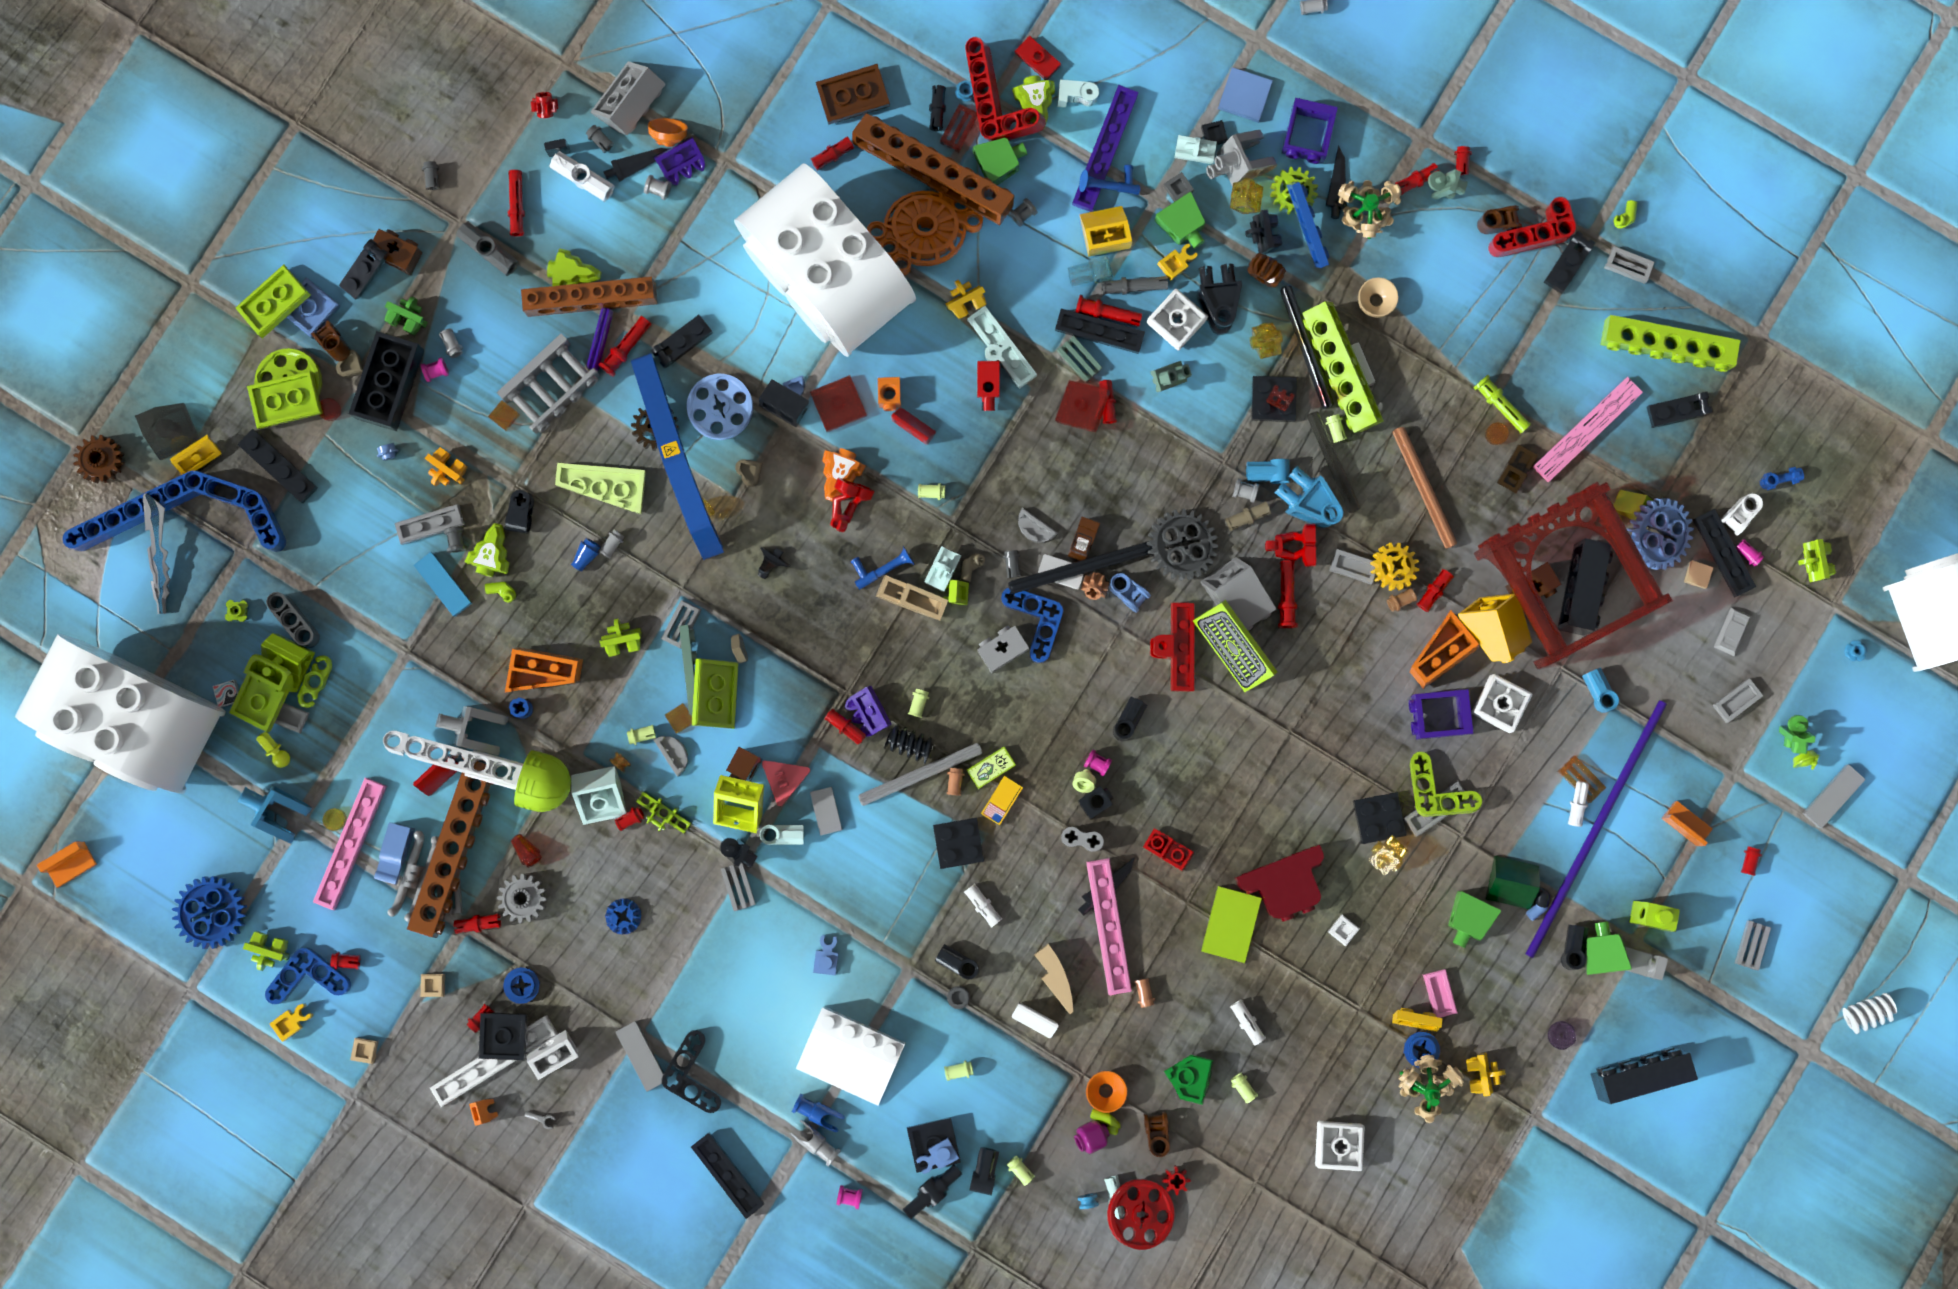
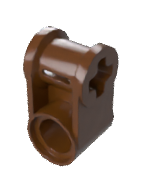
(1503, 220)
(332, 342)
(1157, 1132)

